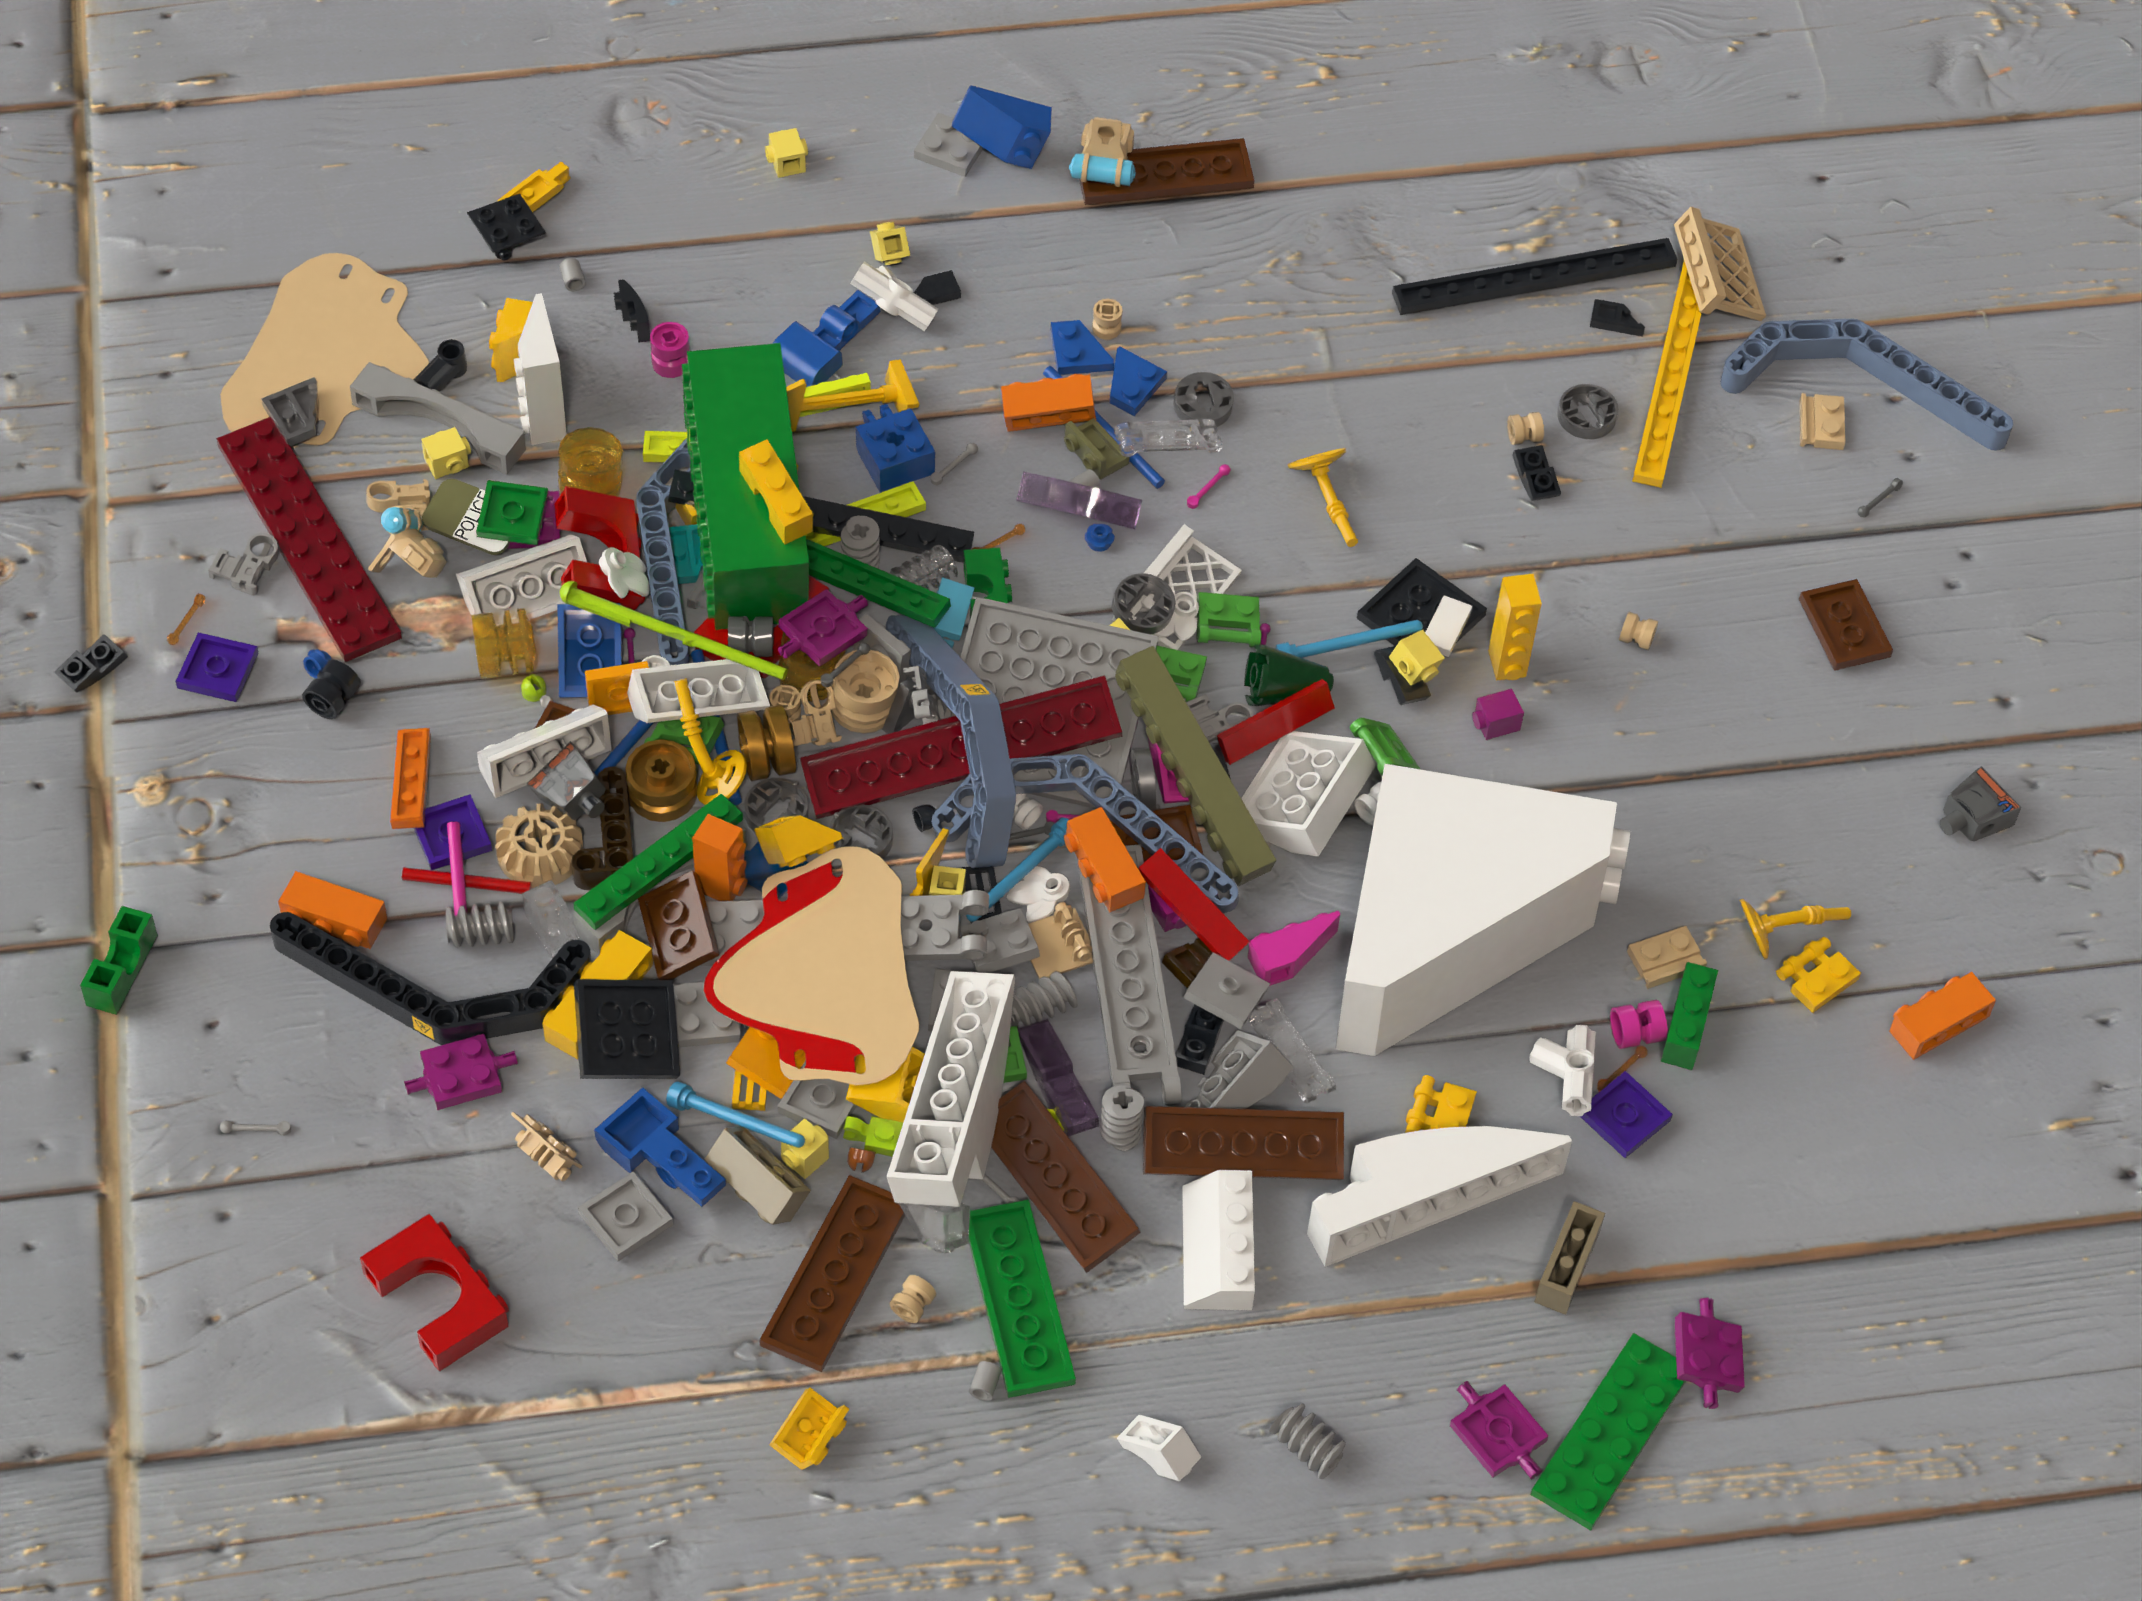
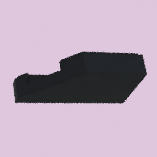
(939, 288)
(1615, 318)

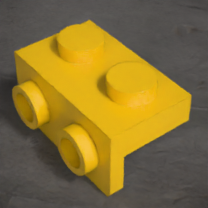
(809, 1429)

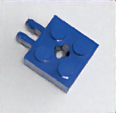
(894, 448)

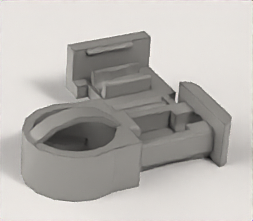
(245, 570)
(931, 705)
(1214, 725)

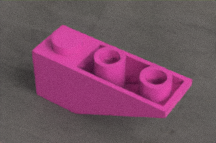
(1286, 951)

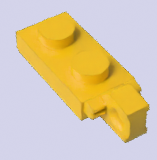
(541, 186)

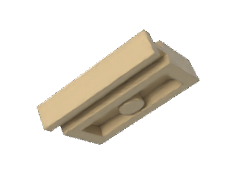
(1822, 421)
(1665, 956)

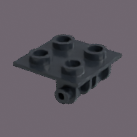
(506, 224)

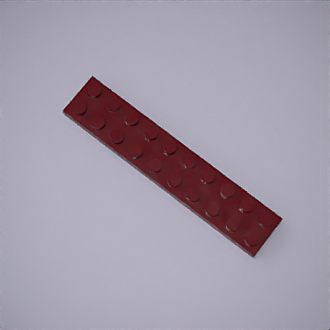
(309, 539)
(936, 751)

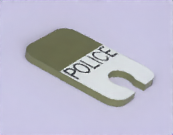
(456, 513)

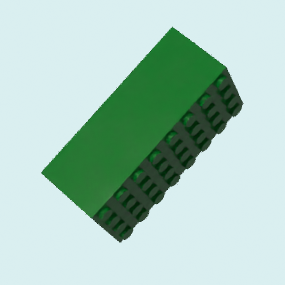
(729, 405)

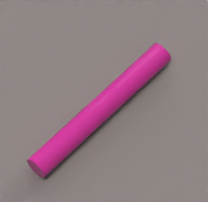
(456, 865)

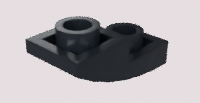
(632, 310)
(1535, 473)
(95, 663)
(1404, 691)
(1198, 1040)

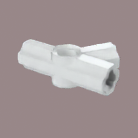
(893, 295)
(1572, 1064)

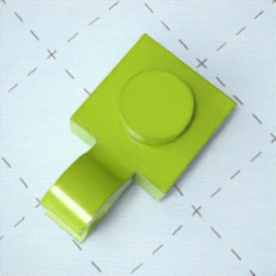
(879, 1135)

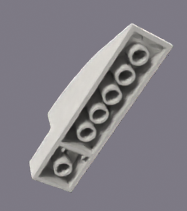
(956, 1093)
(1426, 1179)

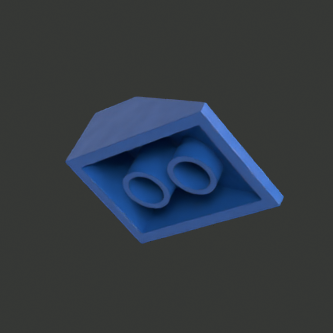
(1004, 125)
(583, 645)

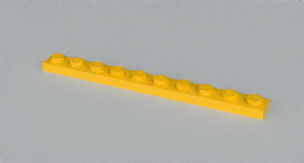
(1669, 386)

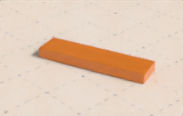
(410, 778)

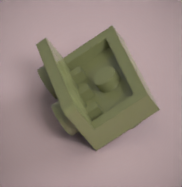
(1094, 447)

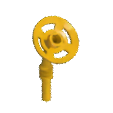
(1335, 508)
(716, 771)
(1808, 915)

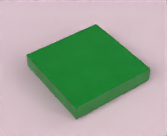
(512, 512)

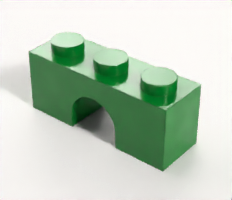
(987, 574)
(130, 942)
(1689, 1016)

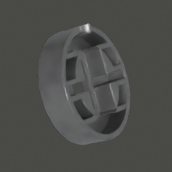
(1599, 401)
(1187, 405)
(1146, 585)
(1143, 778)
(768, 793)
(867, 820)

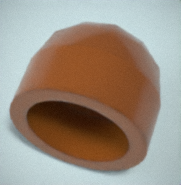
(860, 1156)

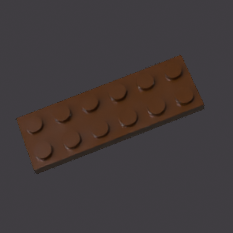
(1178, 172)
(1259, 1141)
(1059, 1179)
(834, 1274)

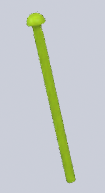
(571, 595)

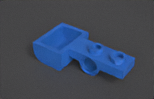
(816, 353)
(646, 1131)

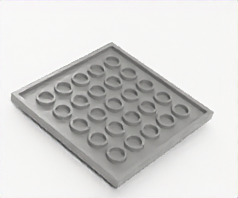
(1035, 651)

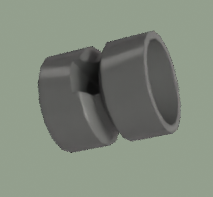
(751, 636)

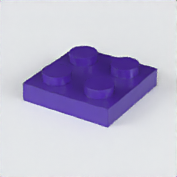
(217, 667)
(434, 834)
(1626, 1114)

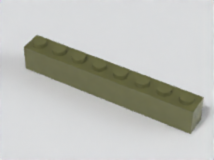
(1195, 766)

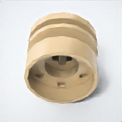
(865, 692)

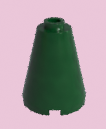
(1278, 675)

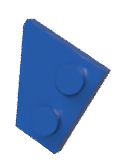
(1078, 349)
(1134, 381)

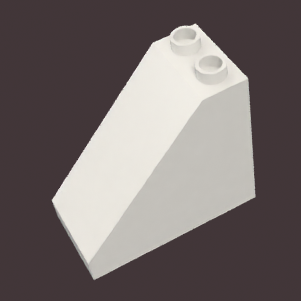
(1466, 892)

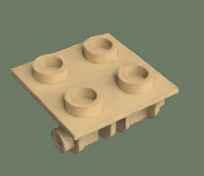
(1061, 942)
(543, 1147)

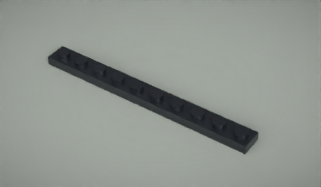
(1534, 276)
(832, 517)

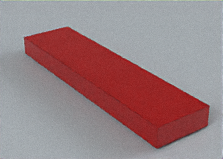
(1276, 721)
(1192, 905)

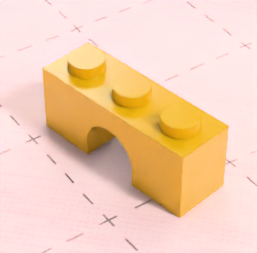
(785, 503)

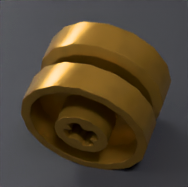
(770, 742)
(661, 780)

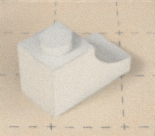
(1161, 1445)

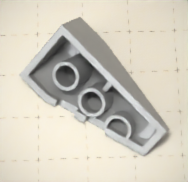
(1243, 1073)

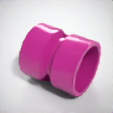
(669, 349)
(1643, 1023)

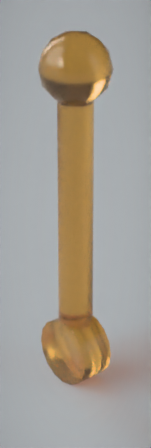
(1019, 529)
(173, 638)
(1640, 1052)

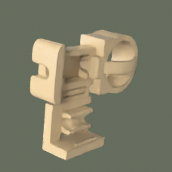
(404, 495)
(815, 725)

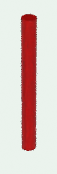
(471, 881)

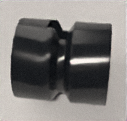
(331, 688)

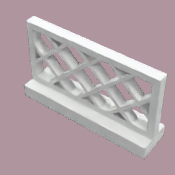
(1169, 561)

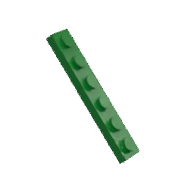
(876, 585)
(650, 866)

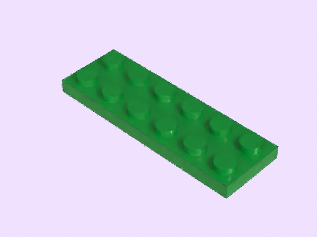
(1019, 1299)
(1610, 1432)

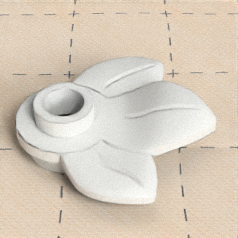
(624, 572)
(1182, 621)
(1037, 895)

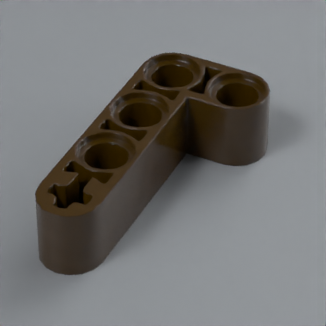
(613, 826)

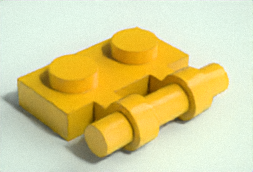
(1823, 982)
(1452, 1105)

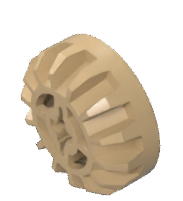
(537, 863)

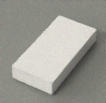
(1448, 624)

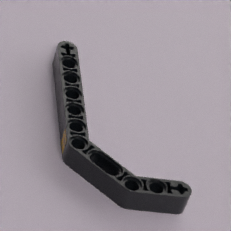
(295, 936)

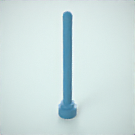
(1352, 639)
(1056, 839)
(683, 1097)

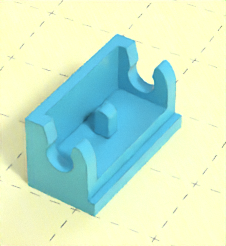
(953, 621)

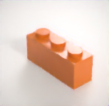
(1048, 402)
(720, 858)
(1104, 860)
(334, 909)
(1942, 1015)

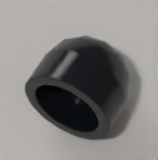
(923, 817)

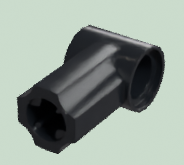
(447, 365)

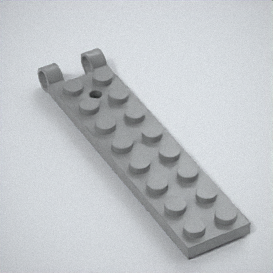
(942, 942)
(1131, 990)

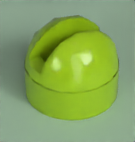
(528, 690)

